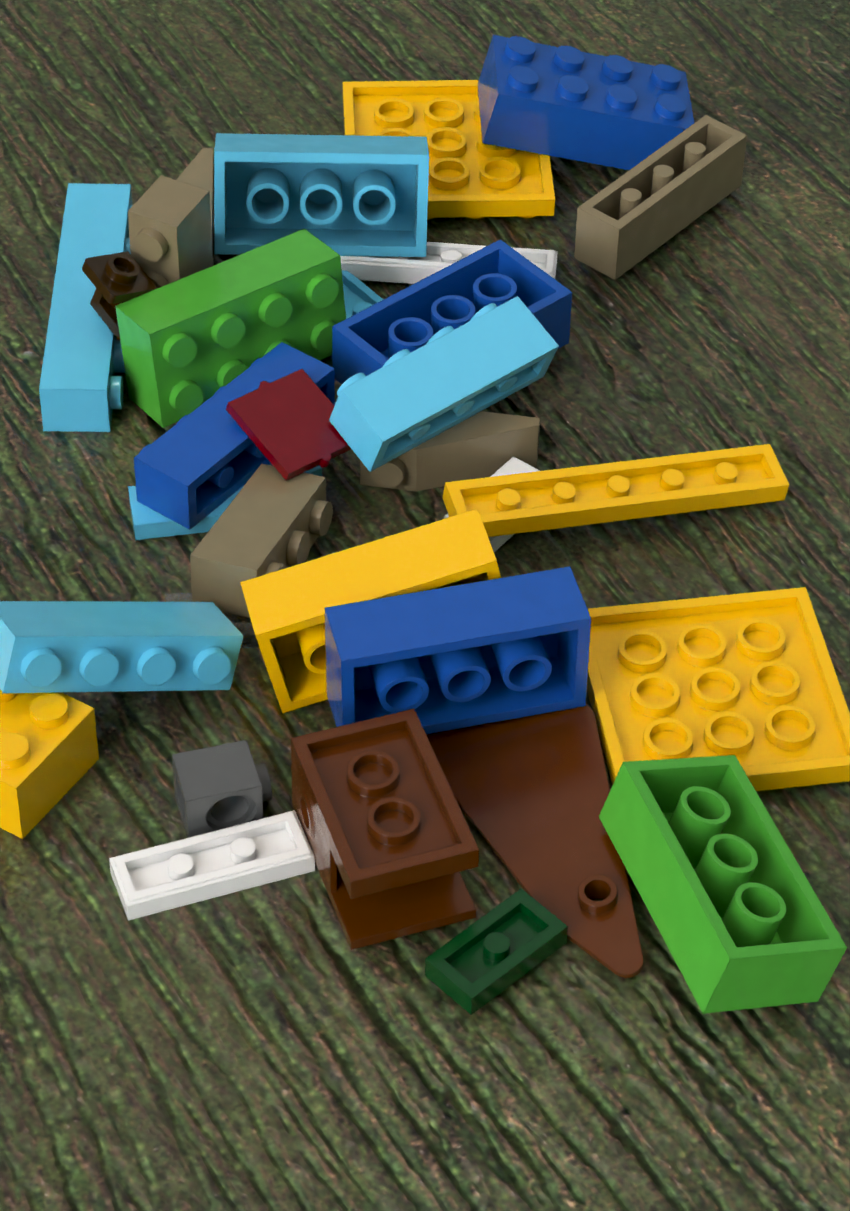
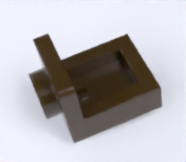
(116, 281)

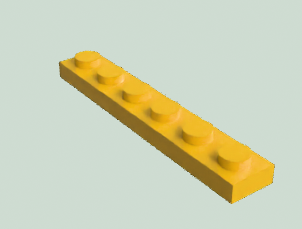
(620, 490)

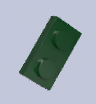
(496, 951)

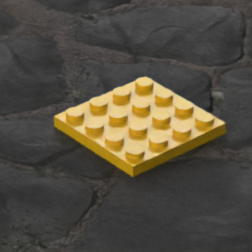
(463, 172)
(720, 681)

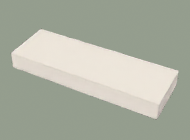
(211, 865)

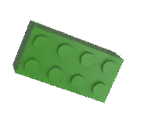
(216, 322)
(721, 883)

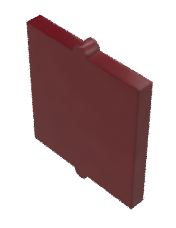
(290, 424)

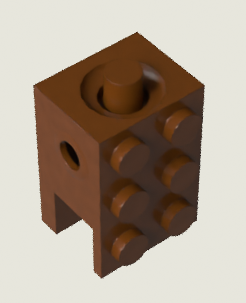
(383, 828)

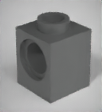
(219, 787)

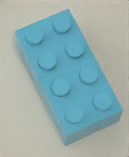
(341, 188)

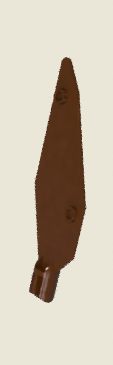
(537, 803)

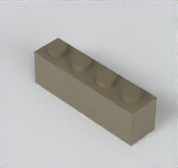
(659, 197)

